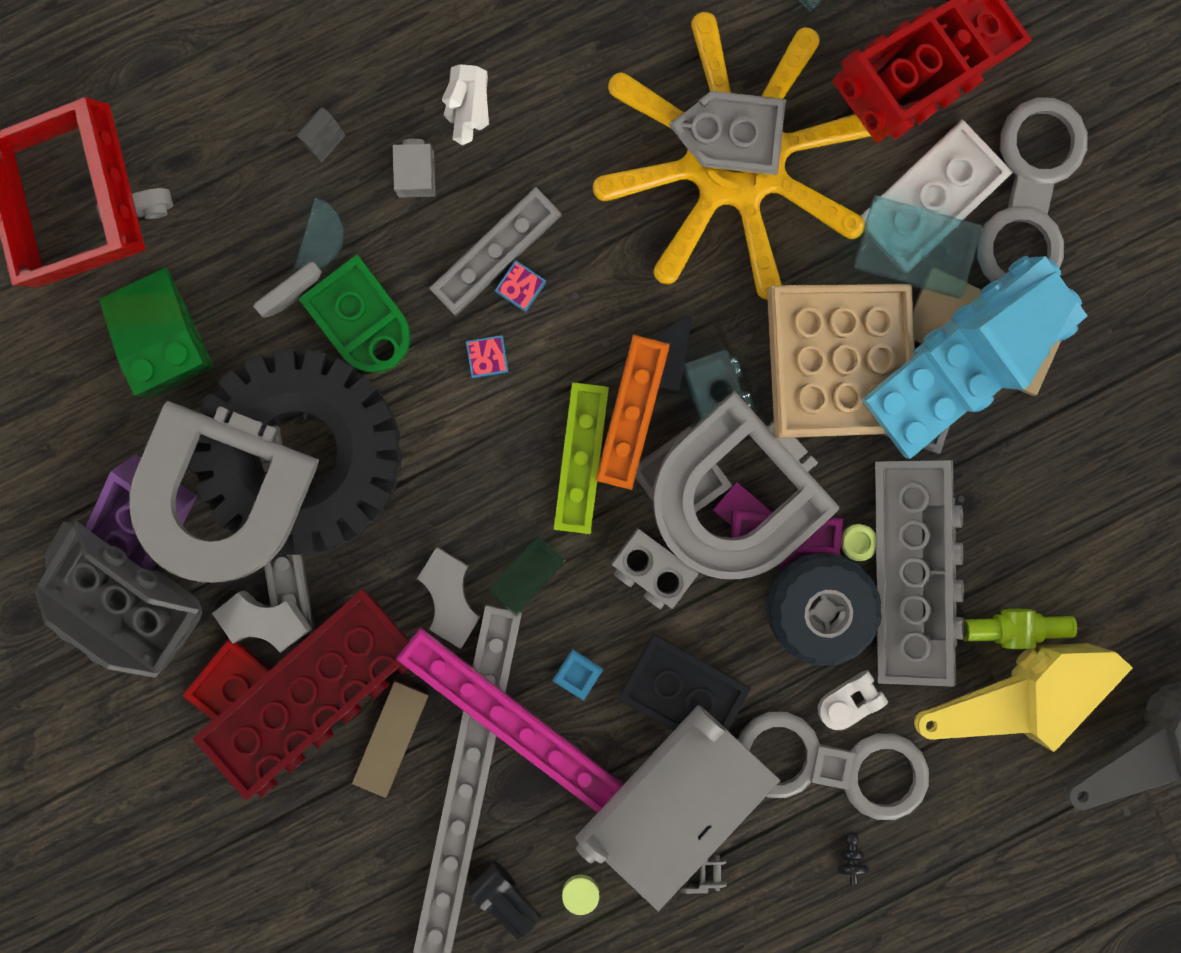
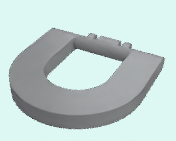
(160, 475)
(775, 536)

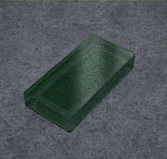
(527, 576)

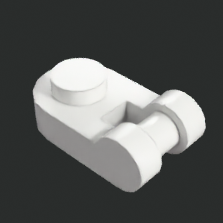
(839, 710)

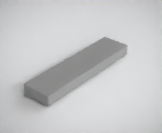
(495, 251)

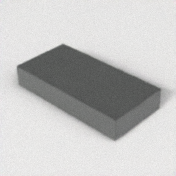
(321, 134)

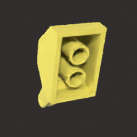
(1043, 699)

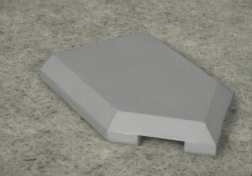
(734, 131)

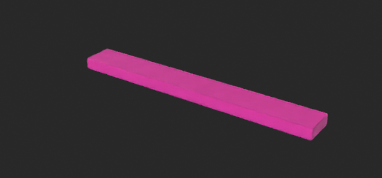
(508, 720)

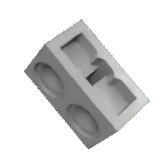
(659, 561)

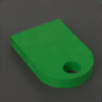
(357, 316)

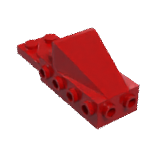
(927, 63)

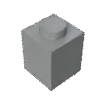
(414, 169)

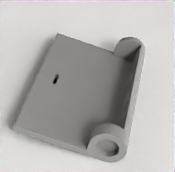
(688, 788)

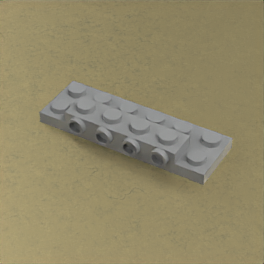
(918, 572)

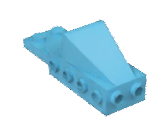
(982, 349)

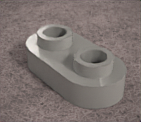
(150, 203)

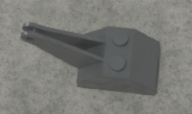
(1141, 762)

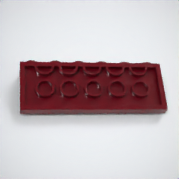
(305, 696)

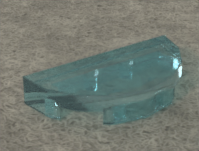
(322, 236)

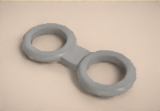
(1032, 186)
(840, 766)

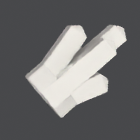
(466, 101)

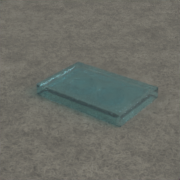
(917, 247)

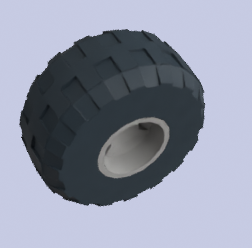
(823, 609)

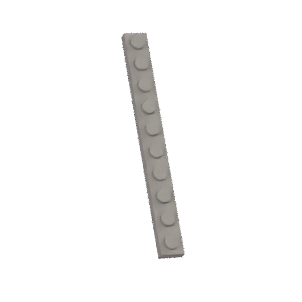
(465, 792)

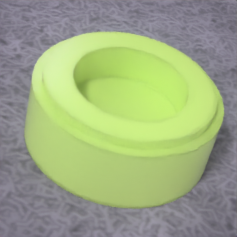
(858, 542)
(580, 894)

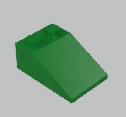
(154, 335)

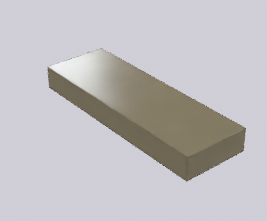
(390, 738)

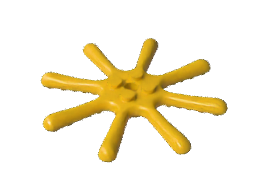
(732, 187)

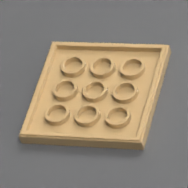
(832, 351)

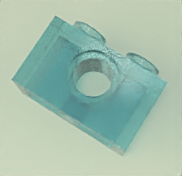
(711, 369)

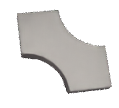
(445, 581)
(246, 618)

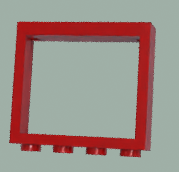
(109, 184)

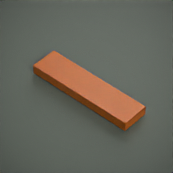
(632, 412)

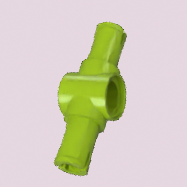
(1019, 628)

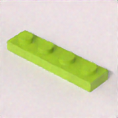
(581, 458)

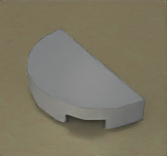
(288, 291)

